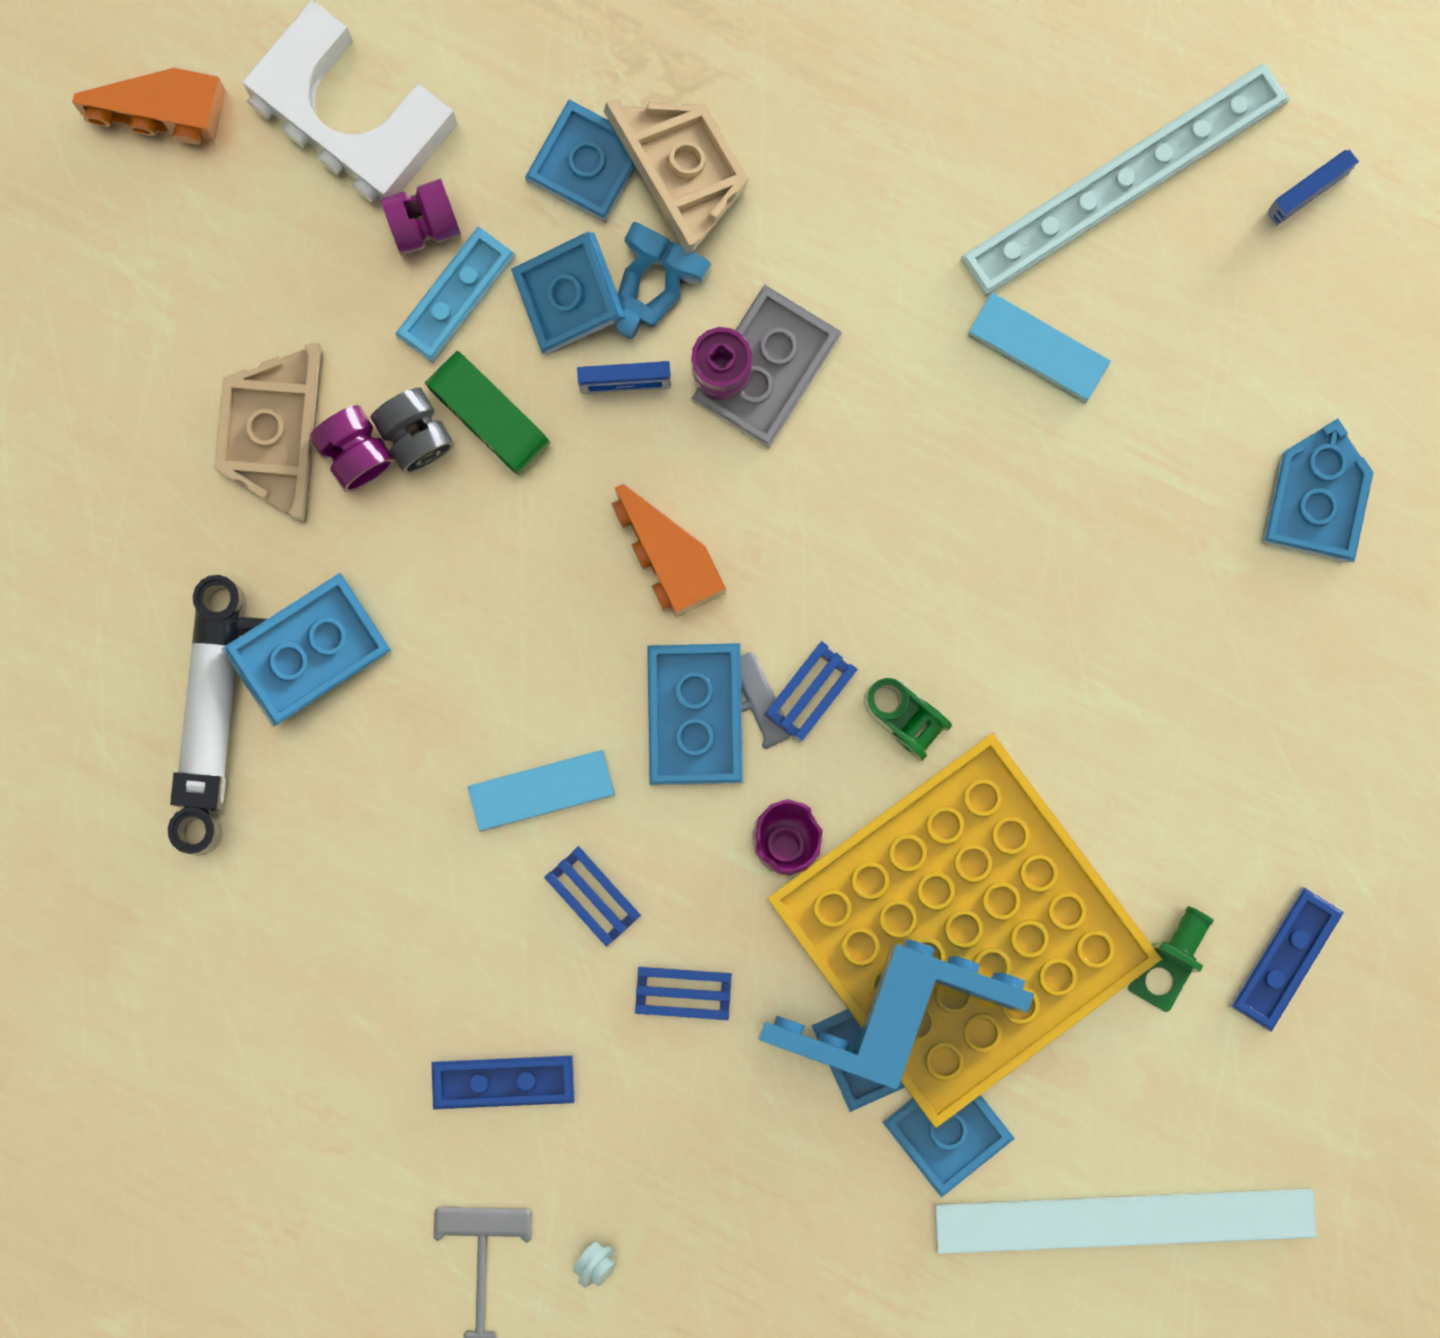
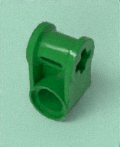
(907, 718)

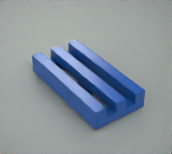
(1312, 186)
(624, 377)
(834, 661)
(565, 866)
(644, 990)

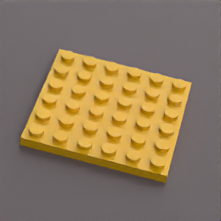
(979, 876)

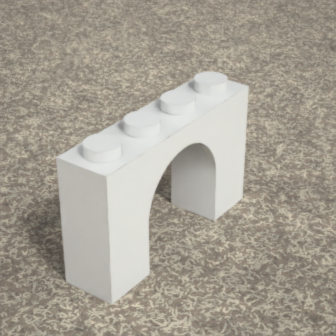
(379, 159)

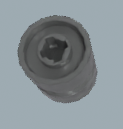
(404, 416)

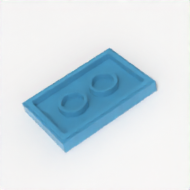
(306, 649)
(695, 714)

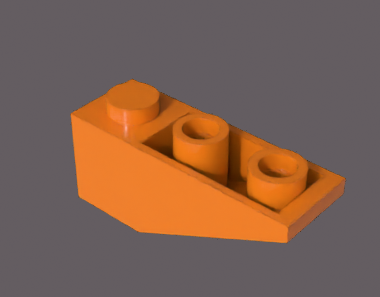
(162, 101)
(678, 559)

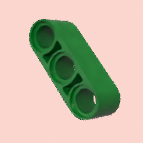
(487, 412)

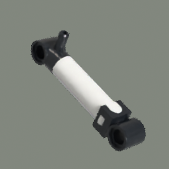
(207, 716)

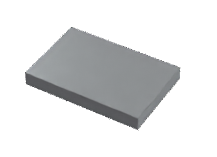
(786, 356)

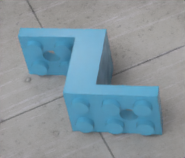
(897, 1013)

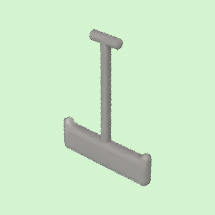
(759, 699)
(482, 1223)

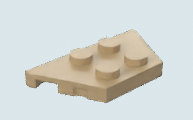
(681, 163)
(268, 428)

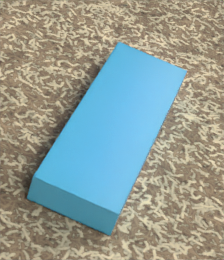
(455, 295)
(1039, 347)
(541, 790)

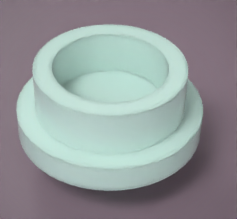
(595, 1265)

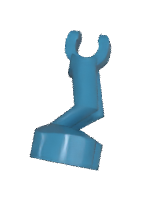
(655, 249)

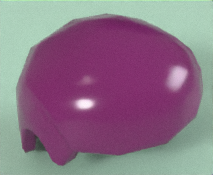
(787, 837)

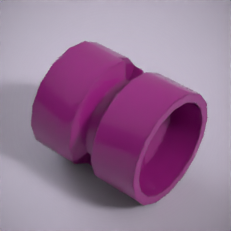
(437, 220)
(721, 363)
(349, 444)

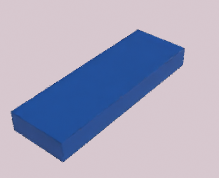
(1286, 959)
(503, 1082)

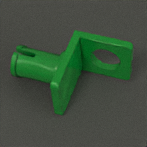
(1176, 958)

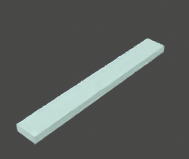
(1124, 179)
(1125, 1221)

